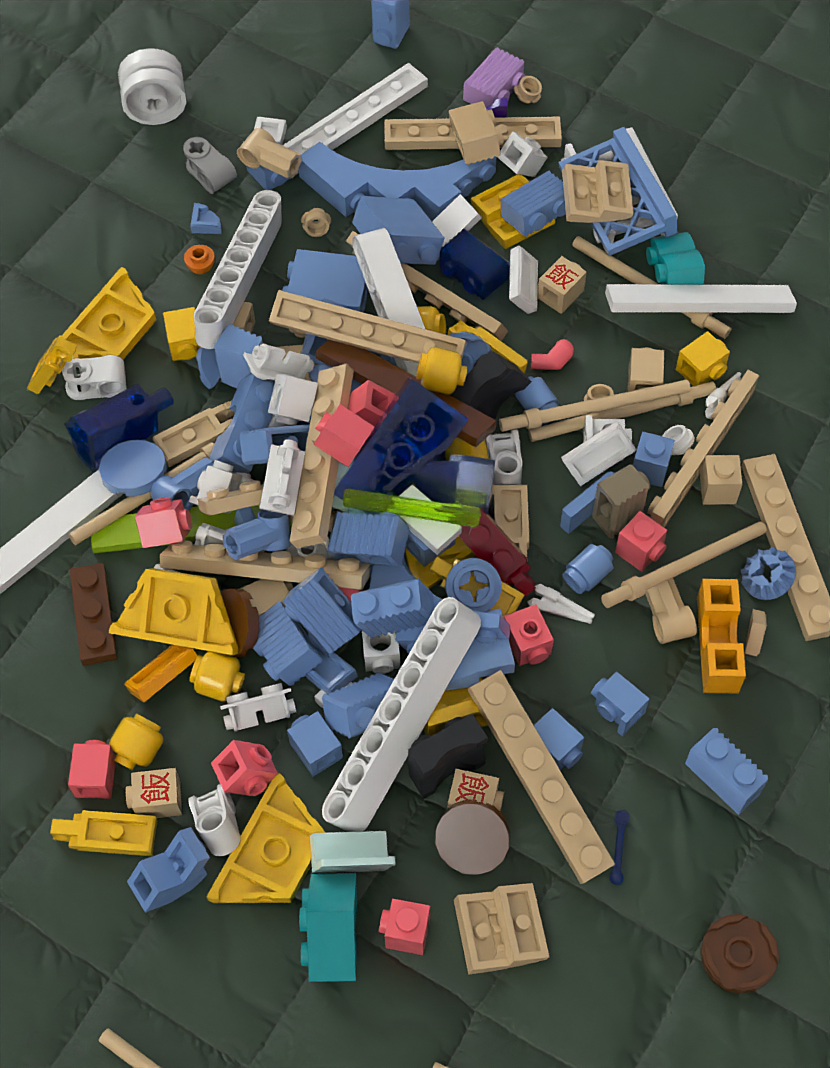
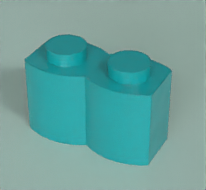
(676, 260)

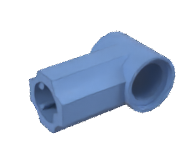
(182, 485)
(266, 532)

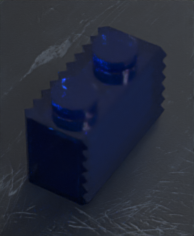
(473, 264)

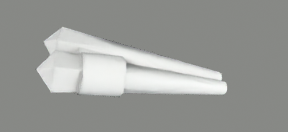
(718, 395)
(558, 605)

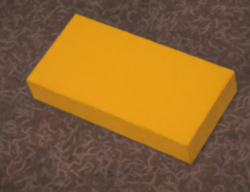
(160, 671)

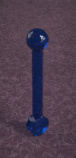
(621, 819)

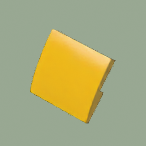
(489, 208)

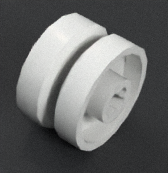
(152, 86)

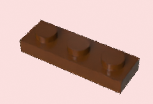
(93, 614)

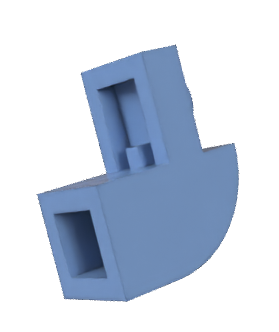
(171, 873)

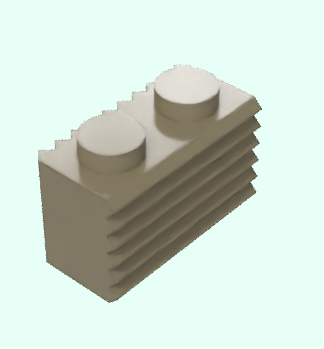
(620, 499)

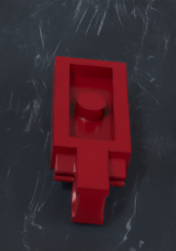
(495, 547)

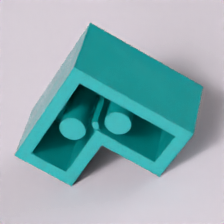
(330, 923)

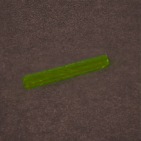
(411, 507)

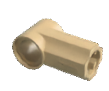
(263, 150)
(670, 616)

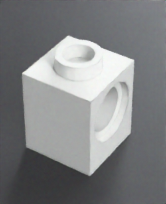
(292, 399)
(381, 661)

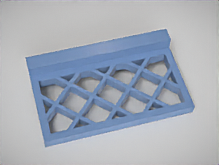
(644, 187)

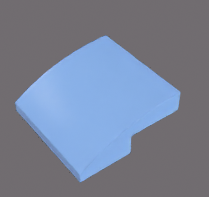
(483, 661)

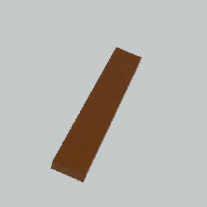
(385, 374)

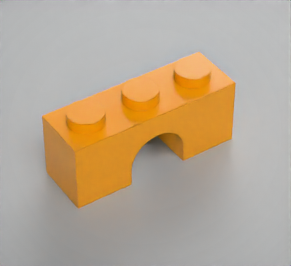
(720, 652)

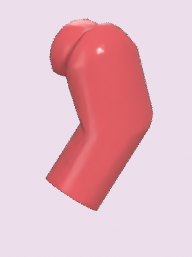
(555, 359)

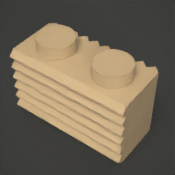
(475, 132)

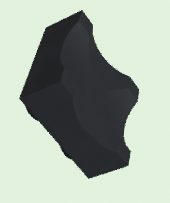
(491, 384)
(437, 756)

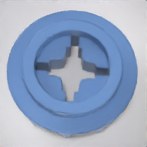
(483, 573)
(782, 575)

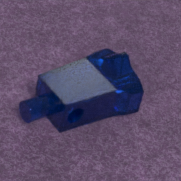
(114, 421)

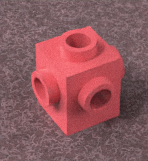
(244, 768)

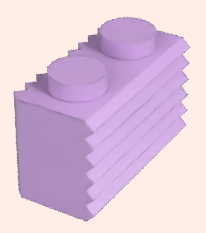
(494, 78)

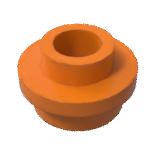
(202, 264)

